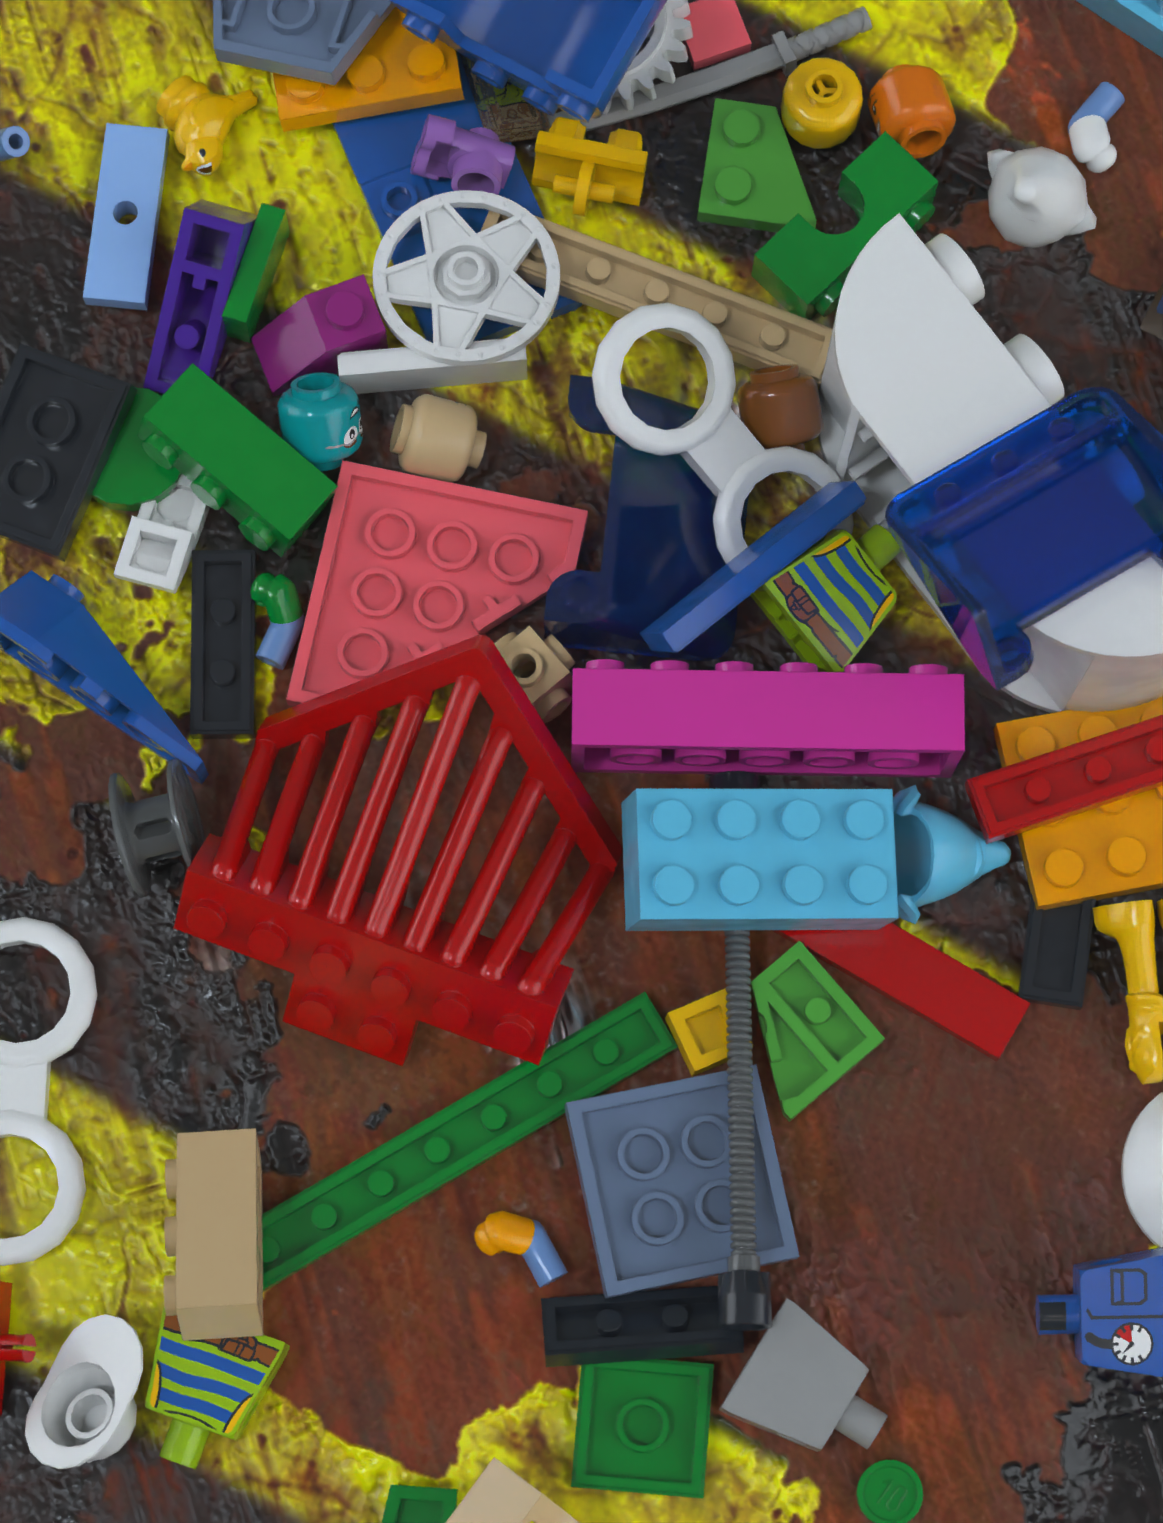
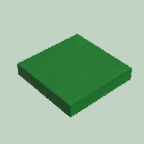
(643, 1427)

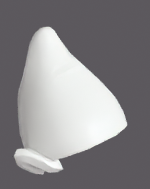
(1037, 196)

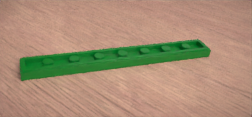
(460, 1138)

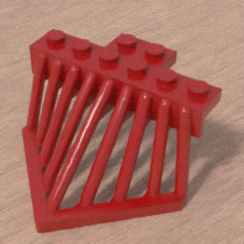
(365, 959)

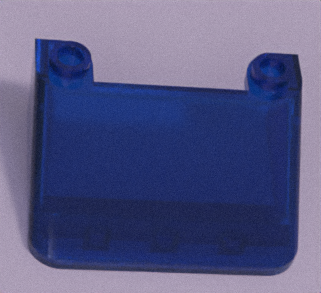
(1034, 523)
(654, 542)

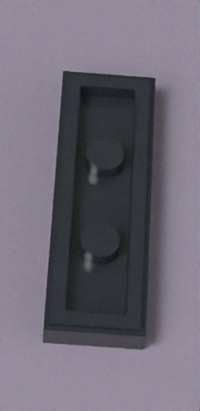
(223, 645)
(635, 1327)

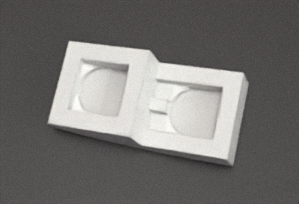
(162, 539)

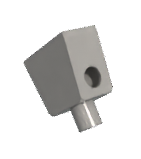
(803, 1385)

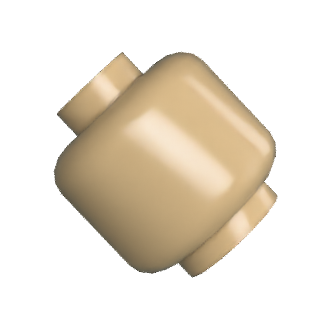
(437, 438)

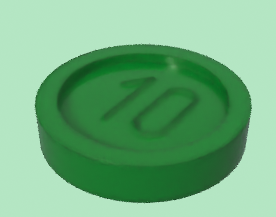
(889, 1492)

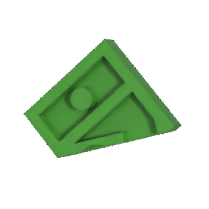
(751, 170)
(808, 1028)

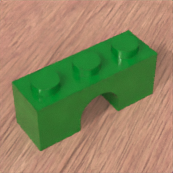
(810, 267)

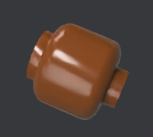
(781, 406)

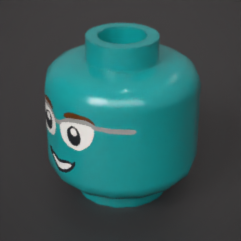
(321, 419)

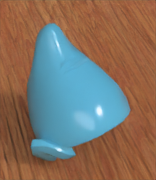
(936, 853)

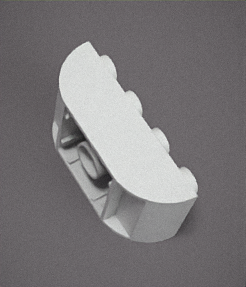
(926, 381)

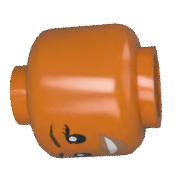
(913, 108)

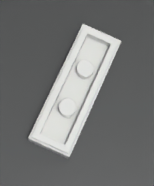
(405, 370)

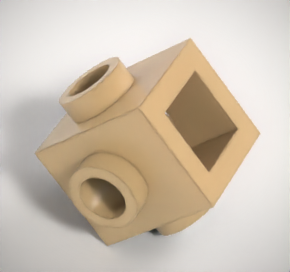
(540, 670)

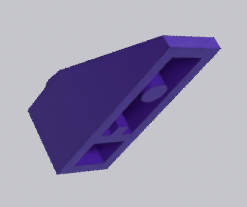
(196, 292)

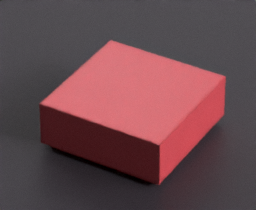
(716, 33)

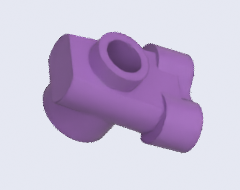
(469, 158)

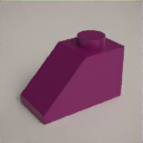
(317, 330)

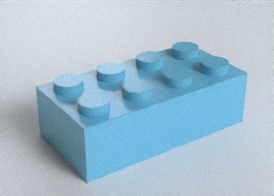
(759, 859)

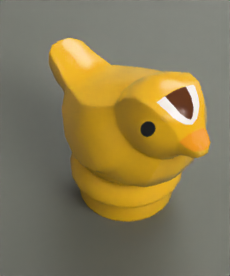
(201, 121)

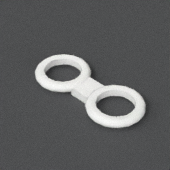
(715, 438)
(26, 1086)

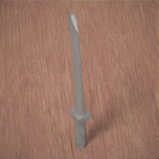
(780, 54)

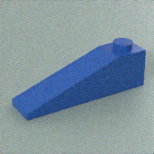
(64, 645)

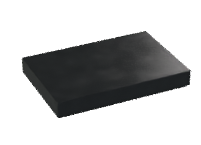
(54, 446)

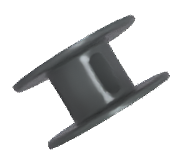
(155, 825)

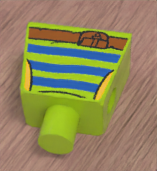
(832, 596)
(208, 1386)

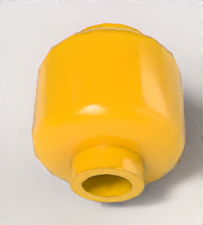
(821, 103)

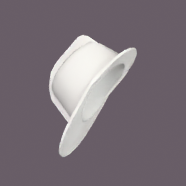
(88, 1395)

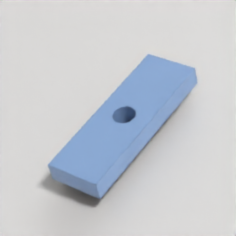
(127, 184)

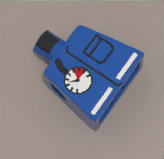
(1112, 1312)

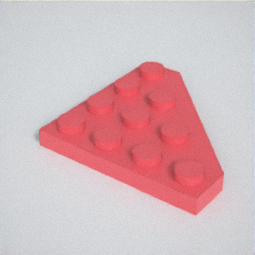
(421, 569)

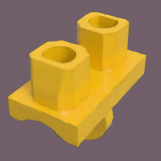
(589, 167)

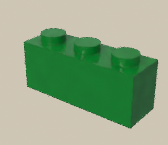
(235, 461)

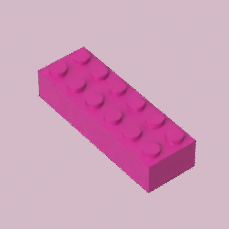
(767, 720)

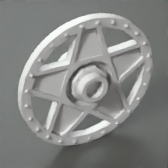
(466, 277)

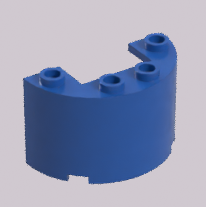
(551, 49)

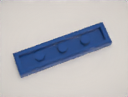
(753, 567)

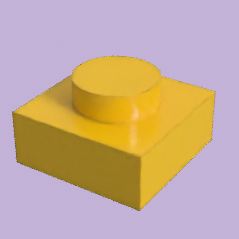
(701, 1032)

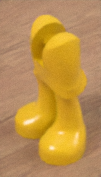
(1134, 930)

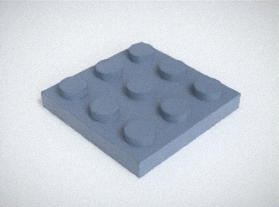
(660, 1182)

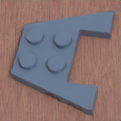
(296, 36)

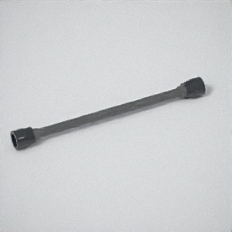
(743, 1290)

